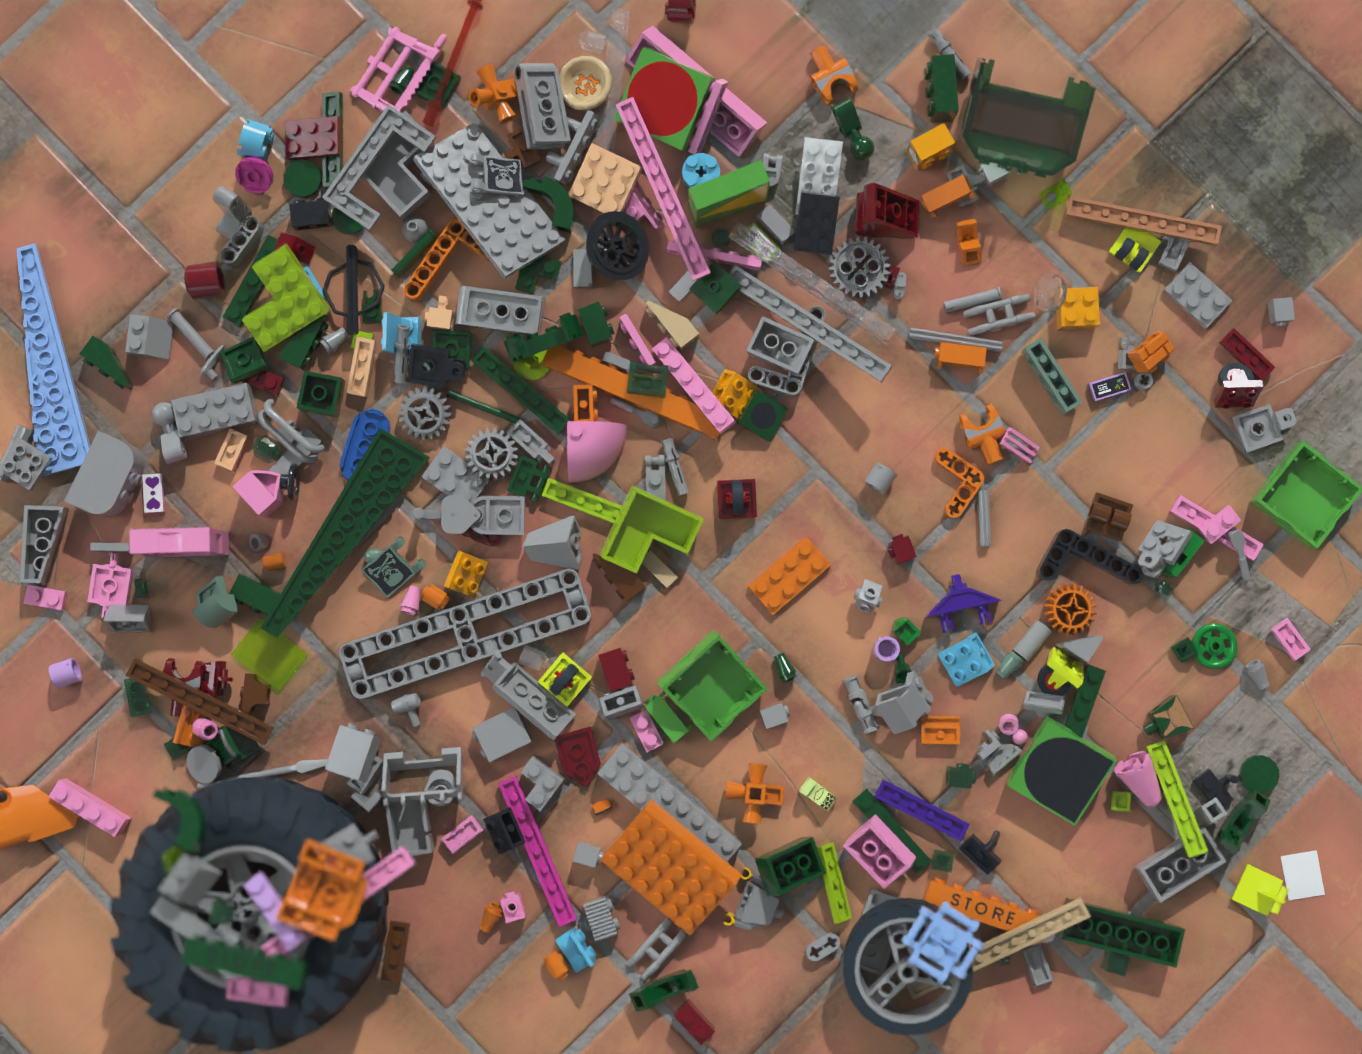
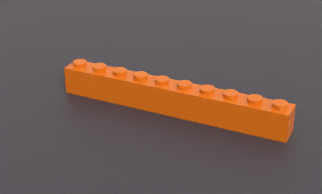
(615, 383)

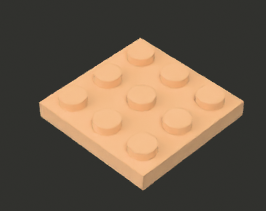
(605, 180)

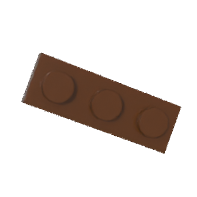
(395, 951)

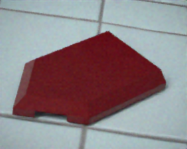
(578, 755)

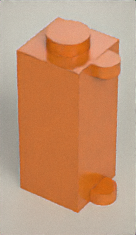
(947, 195)
(960, 356)

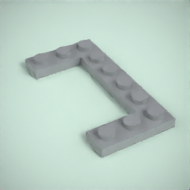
(340, 190)

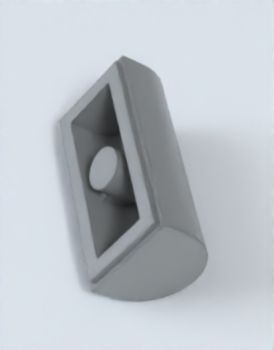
(1032, 640)

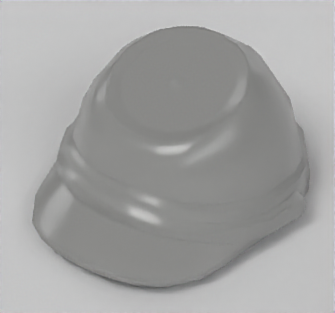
(440, 781)

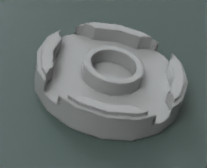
(204, 764)

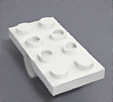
(819, 167)

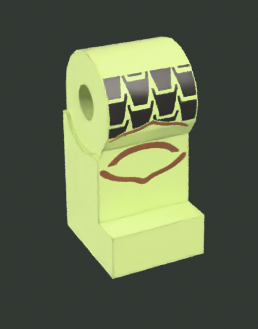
(817, 794)

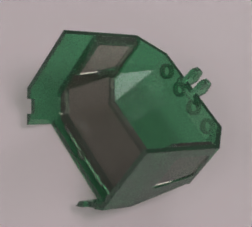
(1024, 126)

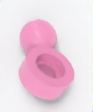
(1019, 736)

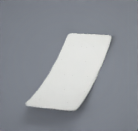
(682, 287)

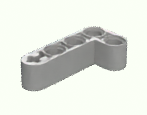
(234, 211)

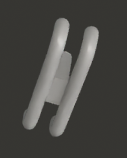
(287, 434)

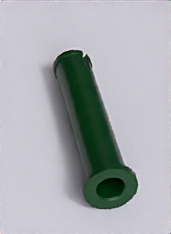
(414, 253)

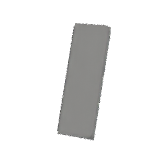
(775, 224)

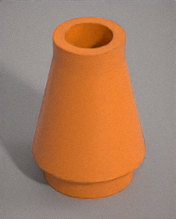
(491, 915)

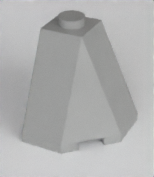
(556, 544)

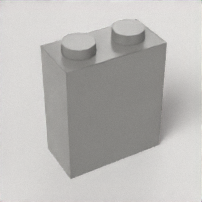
(501, 734)
(353, 752)

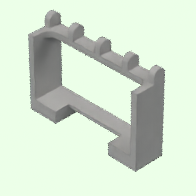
(396, 761)

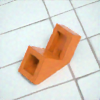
(968, 243)

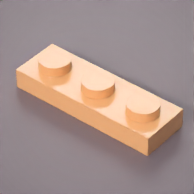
(361, 366)

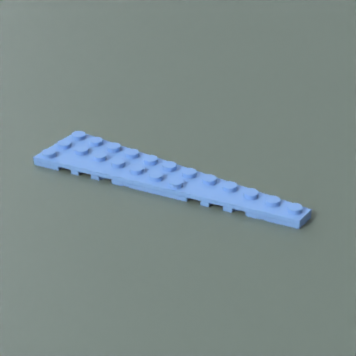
(53, 396)

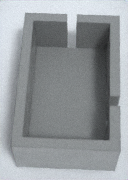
(410, 827)

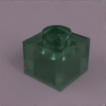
(222, 911)

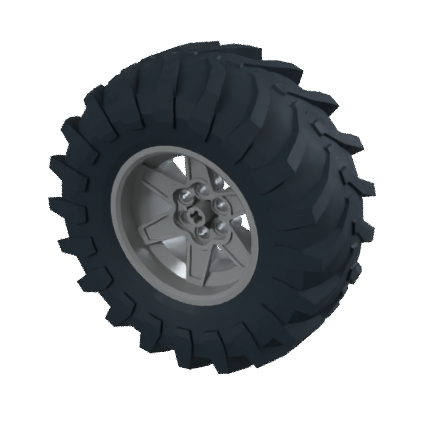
(245, 822)

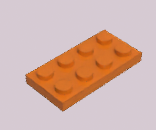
(789, 575)

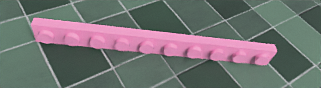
(663, 189)
(376, 877)

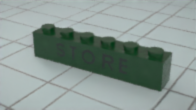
(245, 963)

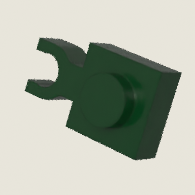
(375, 314)

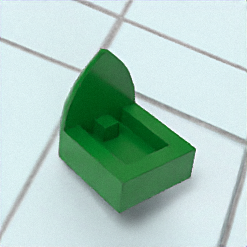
(905, 630)

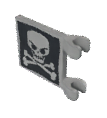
(500, 175)

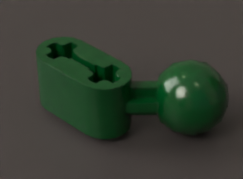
(849, 125)

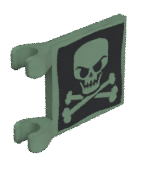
(390, 569)

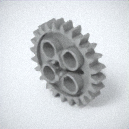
(846, 256)

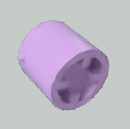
(886, 649)
(65, 673)

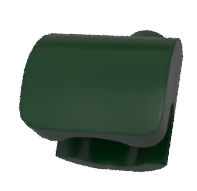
(901, 669)

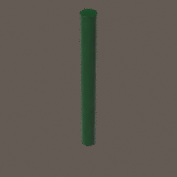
(481, 406)

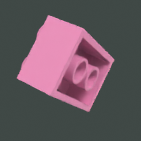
(879, 851)

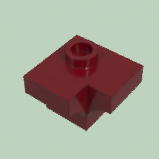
(300, 248)

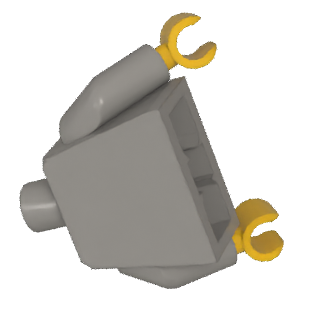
(755, 906)

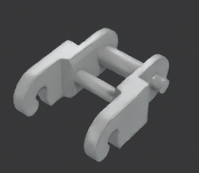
(899, 286)

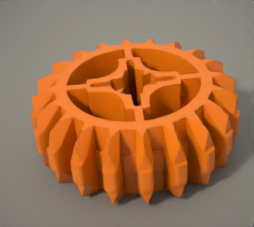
(1053, 606)

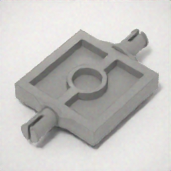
(352, 843)

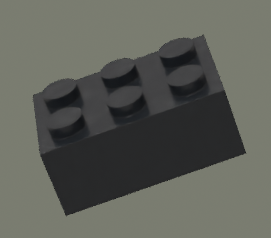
(816, 222)

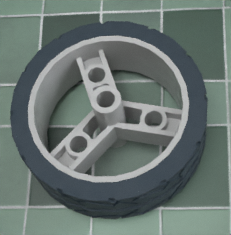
(873, 1001)

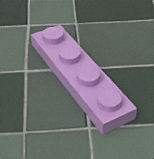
(269, 904)

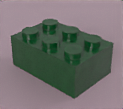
(941, 88)
(790, 866)

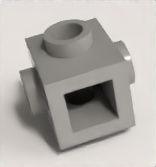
(868, 596)

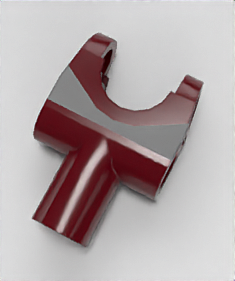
(194, 679)

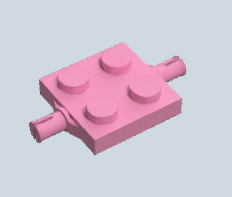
(110, 584)

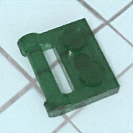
(647, 384)

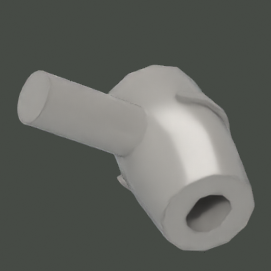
(408, 704)

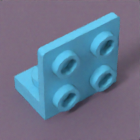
(390, 328)
(966, 660)
(576, 950)

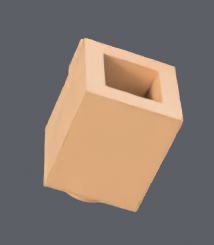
(440, 317)

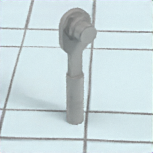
(648, 418)
(1238, 542)

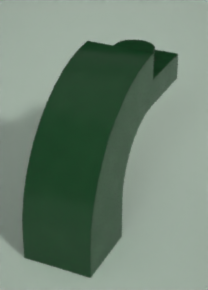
(564, 211)
(192, 817)
(1241, 819)
(662, 989)

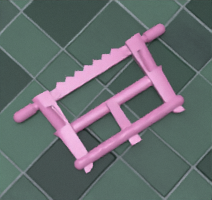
(376, 62)

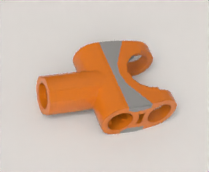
(831, 74)
(985, 435)

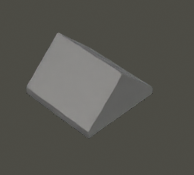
(129, 618)
(1081, 648)

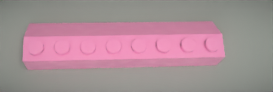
(734, 122)

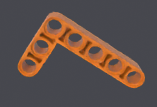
(444, 254)

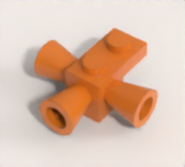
(495, 94)
(755, 793)

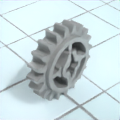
(416, 410)
(484, 454)

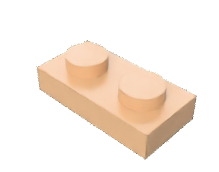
(231, 449)

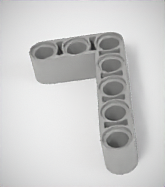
(784, 380)

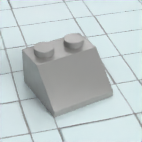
(149, 337)
(189, 880)

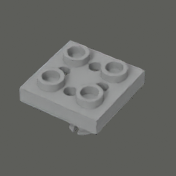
(30, 468)

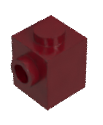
(901, 549)

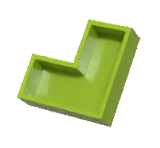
(294, 299)
(645, 519)

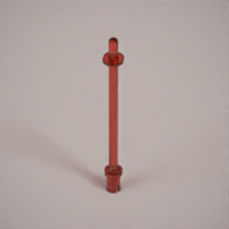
(434, 105)

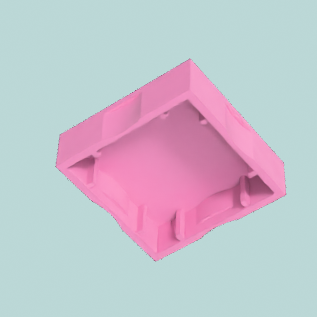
(179, 542)

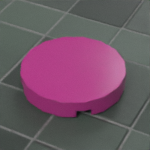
(254, 175)

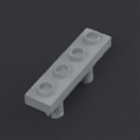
(574, 153)

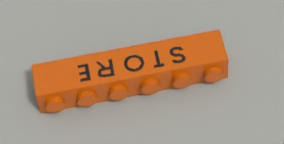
(975, 906)

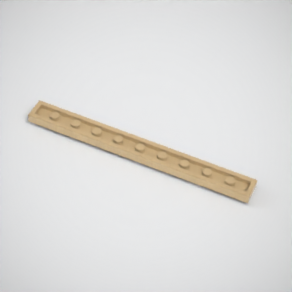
(1018, 939)

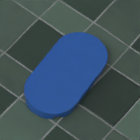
(360, 437)

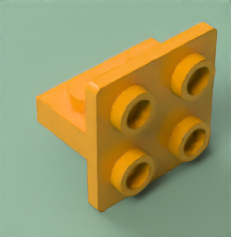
(466, 574)

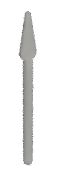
(301, 767)

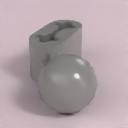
(172, 445)

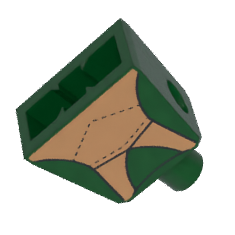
(1168, 718)

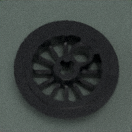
(615, 246)

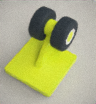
(1134, 248)

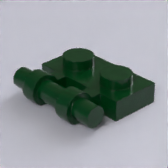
(523, 476)

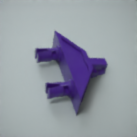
(961, 598)

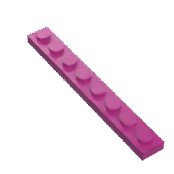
(538, 852)

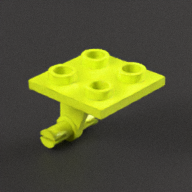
(1259, 891)

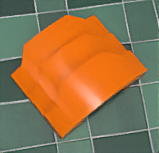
(324, 891)

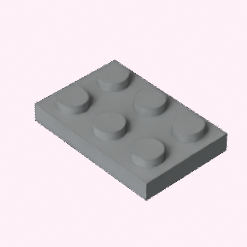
(1197, 295)
(453, 476)

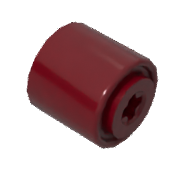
(204, 280)

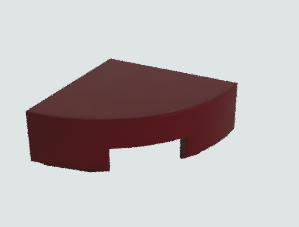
(892, 277)

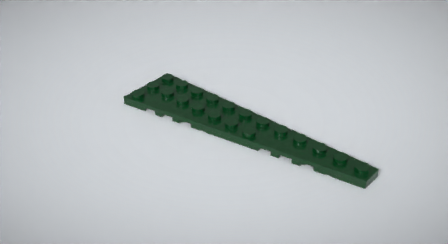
(370, 490)

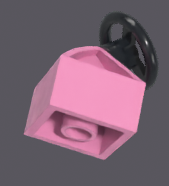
(265, 489)

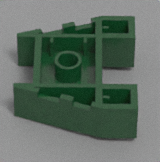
(567, 331)

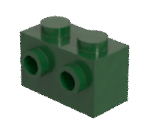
(595, 324)

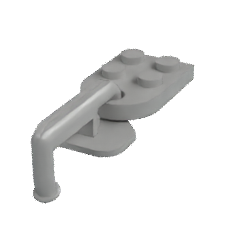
(499, 515)

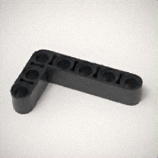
(1088, 555)

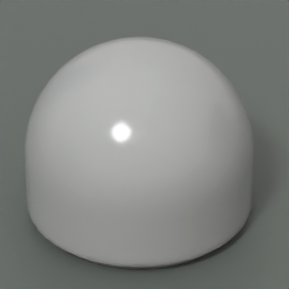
(262, 539)

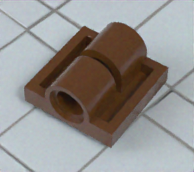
(1108, 516)

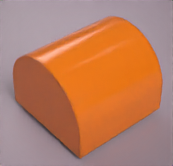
(274, 561)

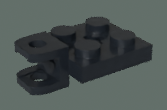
(443, 366)

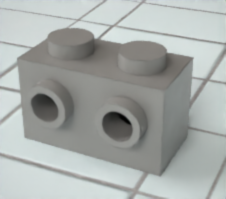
(621, 702)

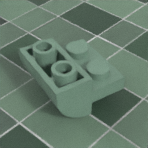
(214, 603)

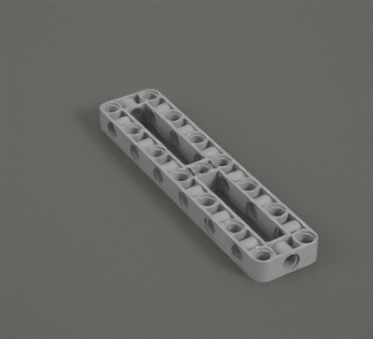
(458, 656)

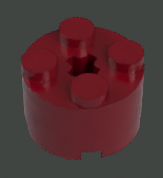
(680, 10)

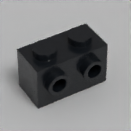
(504, 830)

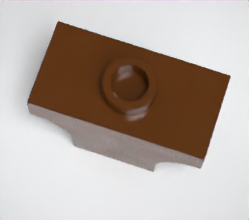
(254, 693)

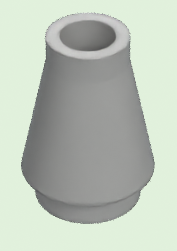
(333, 341)
(1257, 672)

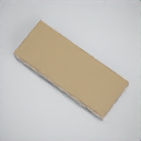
(659, 569)

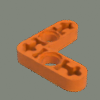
(966, 482)

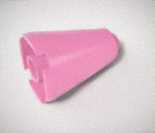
(1140, 778)

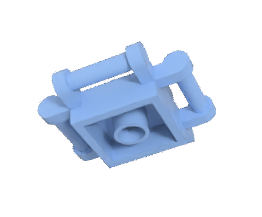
(943, 942)

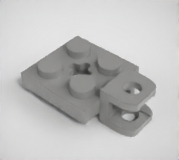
(1271, 425)
(1157, 554)

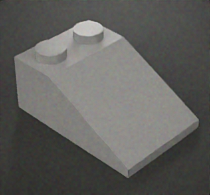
(779, 346)

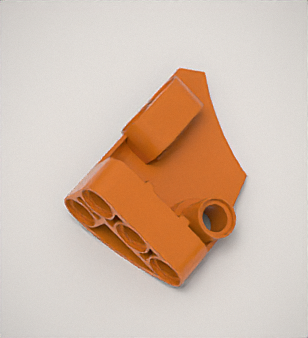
(31, 815)

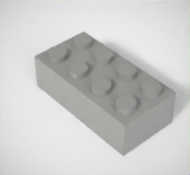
(215, 411)
(1172, 871)

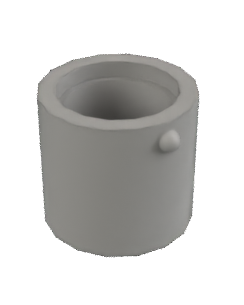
(880, 478)

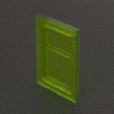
(269, 656)

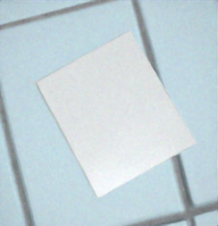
(1302, 875)

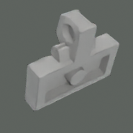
(974, 181)

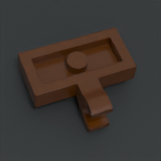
(518, 141)

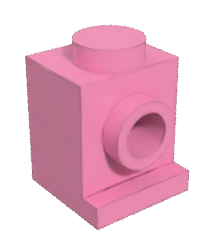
(516, 914)

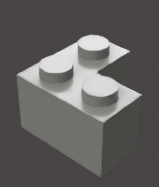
(546, 782)

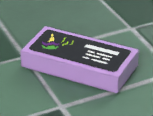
(1109, 386)

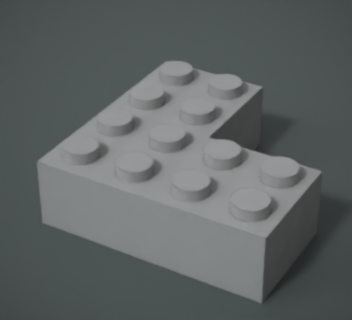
(393, 180)

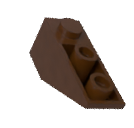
(624, 579)

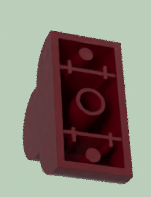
(886, 213)

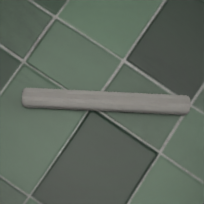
(938, 337)

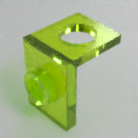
(1062, 191)
(172, 857)

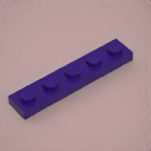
(921, 810)

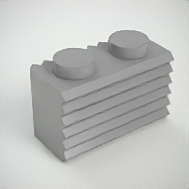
(601, 918)

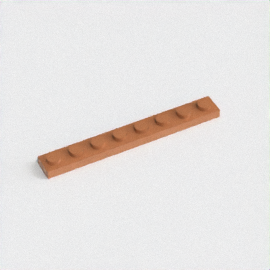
(1143, 221)

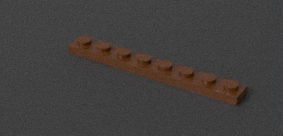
(199, 701)

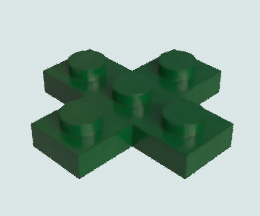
(541, 267)

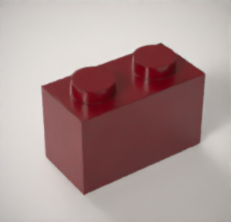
(616, 669)
(694, 1022)

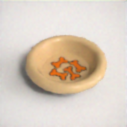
(585, 82)

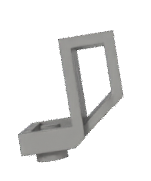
(905, 704)

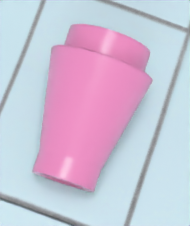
(410, 604)

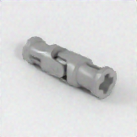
(862, 707)

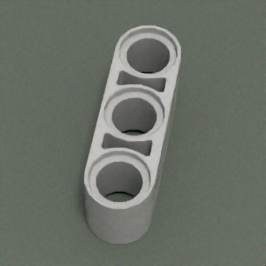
(242, 232)

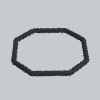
(365, 309)

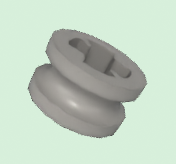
(1138, 378)

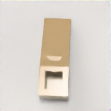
(677, 326)

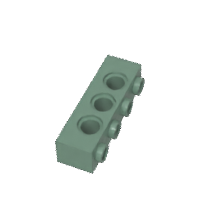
(1051, 376)

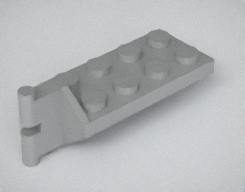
(527, 696)

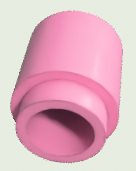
(205, 728)

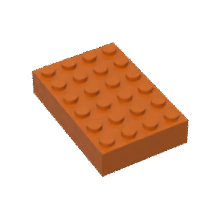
(671, 867)

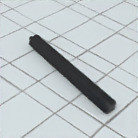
(352, 289)

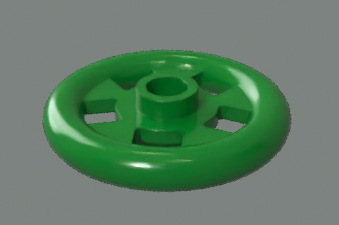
(1224, 633)

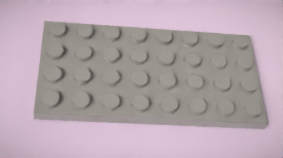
(505, 227)

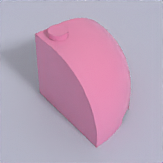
(592, 448)

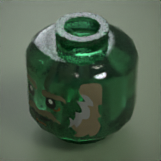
(267, 449)

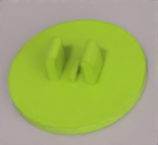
(531, 367)

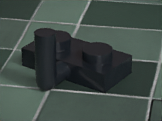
(1214, 788)
(981, 853)

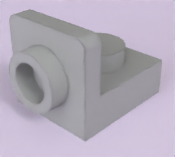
(987, 748)

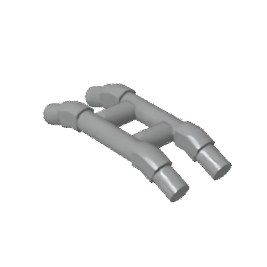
(992, 323)
(658, 958)

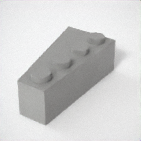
(39, 542)

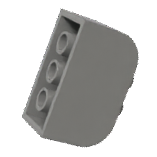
(107, 476)

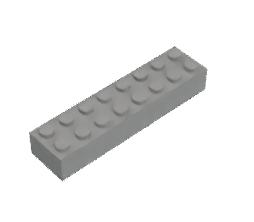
(641, 782)

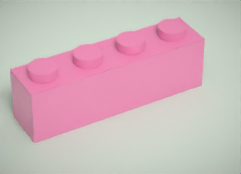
(90, 807)

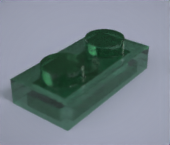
(137, 698)

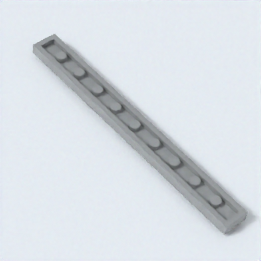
(811, 325)

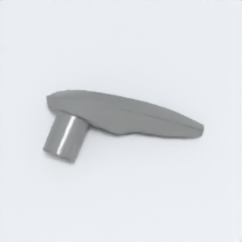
(207, 368)

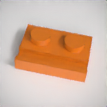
(940, 730)
(184, 733)

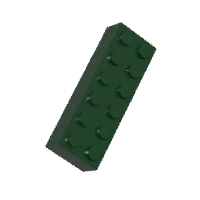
(1127, 935)

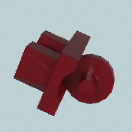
(217, 678)

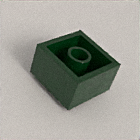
(321, 394)

